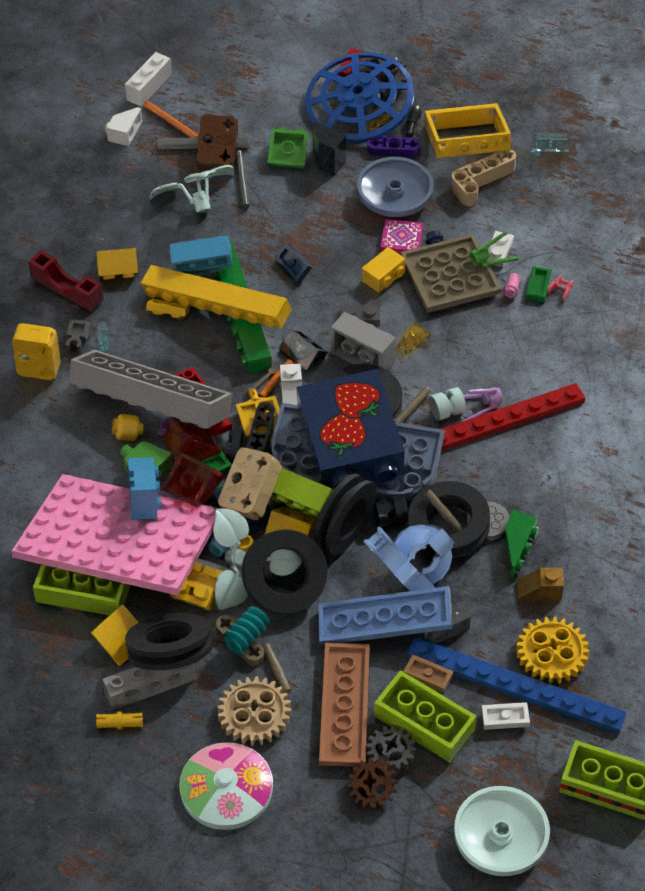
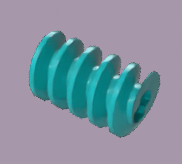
(245, 630)

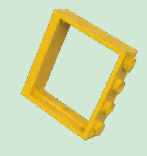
(465, 117)

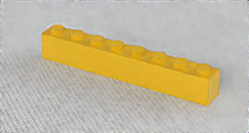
(216, 296)

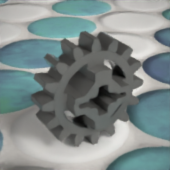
(385, 742)

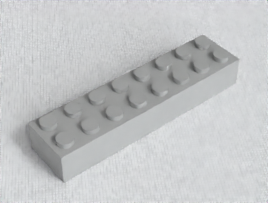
(150, 388)

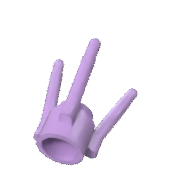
(489, 396)

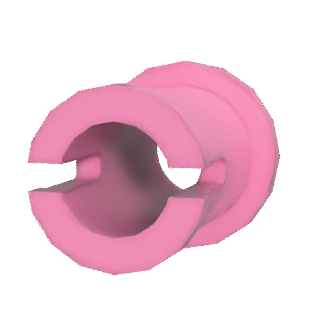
(511, 288)

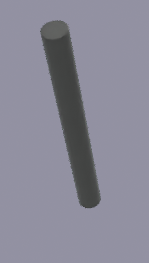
(242, 179)

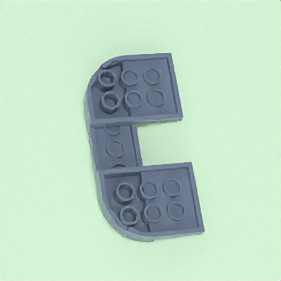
(420, 444)

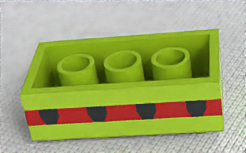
(605, 779)

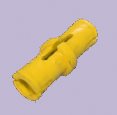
(119, 720)

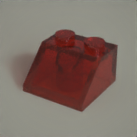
(190, 440)
(192, 480)

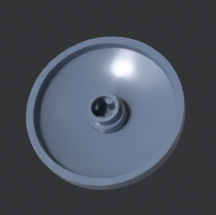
(395, 186)

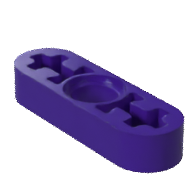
(387, 151)

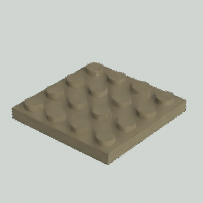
(446, 274)

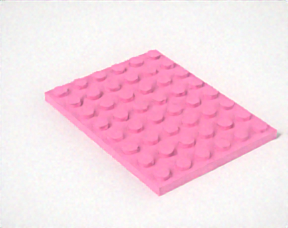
(91, 532)

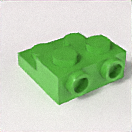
(288, 148)

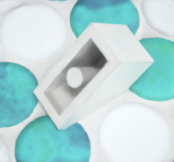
(124, 126)

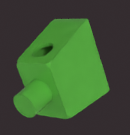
(161, 457)

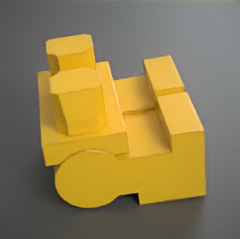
(199, 587)

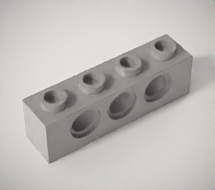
(140, 683)

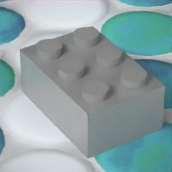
(362, 342)

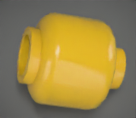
(127, 427)

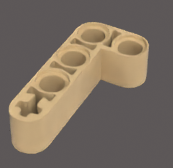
(469, 178)

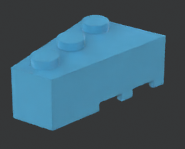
(202, 255)
(143, 488)

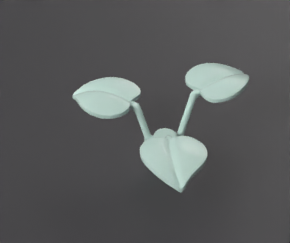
(200, 199)
(228, 530)

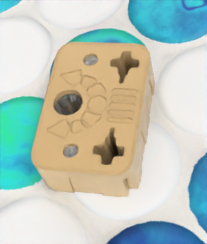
(250, 483)

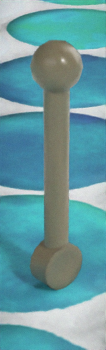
(271, 371)

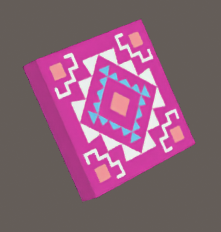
(401, 235)

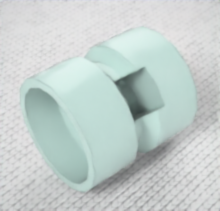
(449, 403)

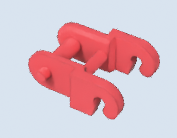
(555, 284)

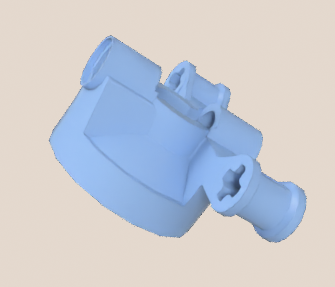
(399, 552)

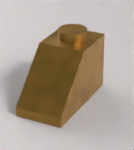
(541, 585)

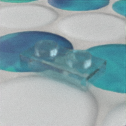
(551, 142)

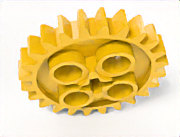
(552, 650)

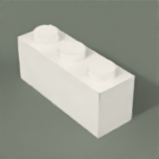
(148, 79)

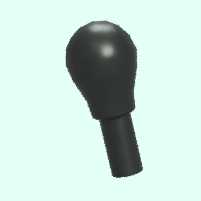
(412, 119)

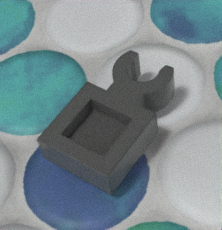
(77, 332)

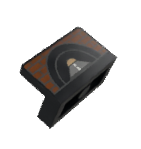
(301, 348)

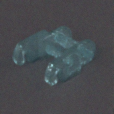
(103, 339)

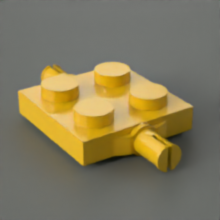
(247, 410)

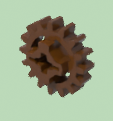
(371, 774)

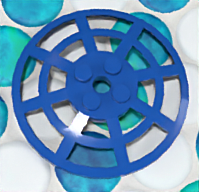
(360, 102)

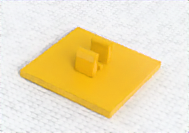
(112, 633)

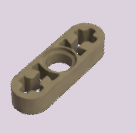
(254, 648)

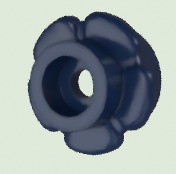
(434, 237)

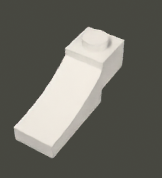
(290, 379)

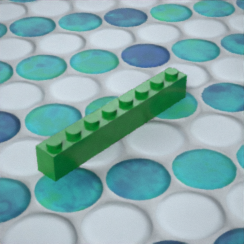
(249, 336)

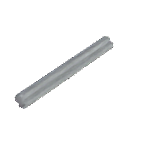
(192, 143)

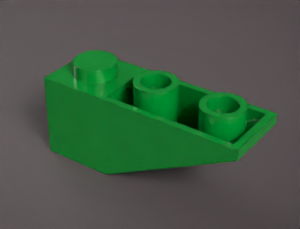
(517, 538)

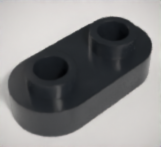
(236, 439)

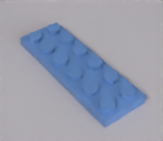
(385, 616)

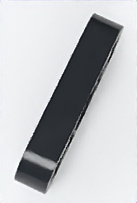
(259, 421)

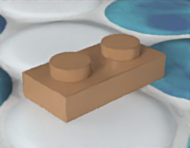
(429, 673)

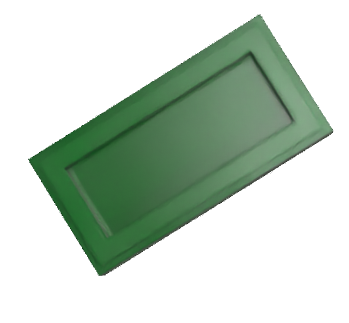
(538, 284)

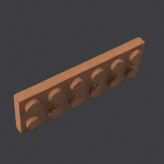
(344, 705)

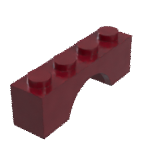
(48, 272)

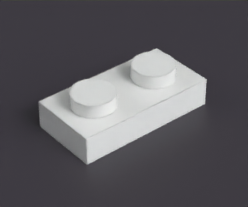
(501, 248)
(505, 716)

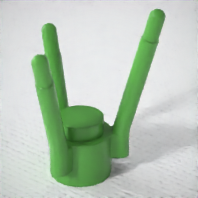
(480, 255)

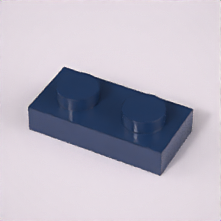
(293, 262)

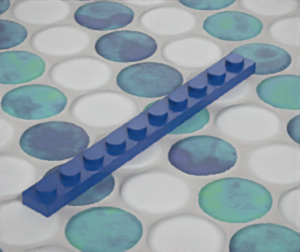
(521, 686)

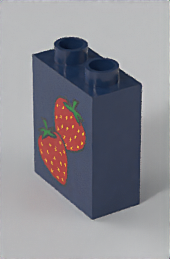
(351, 429)

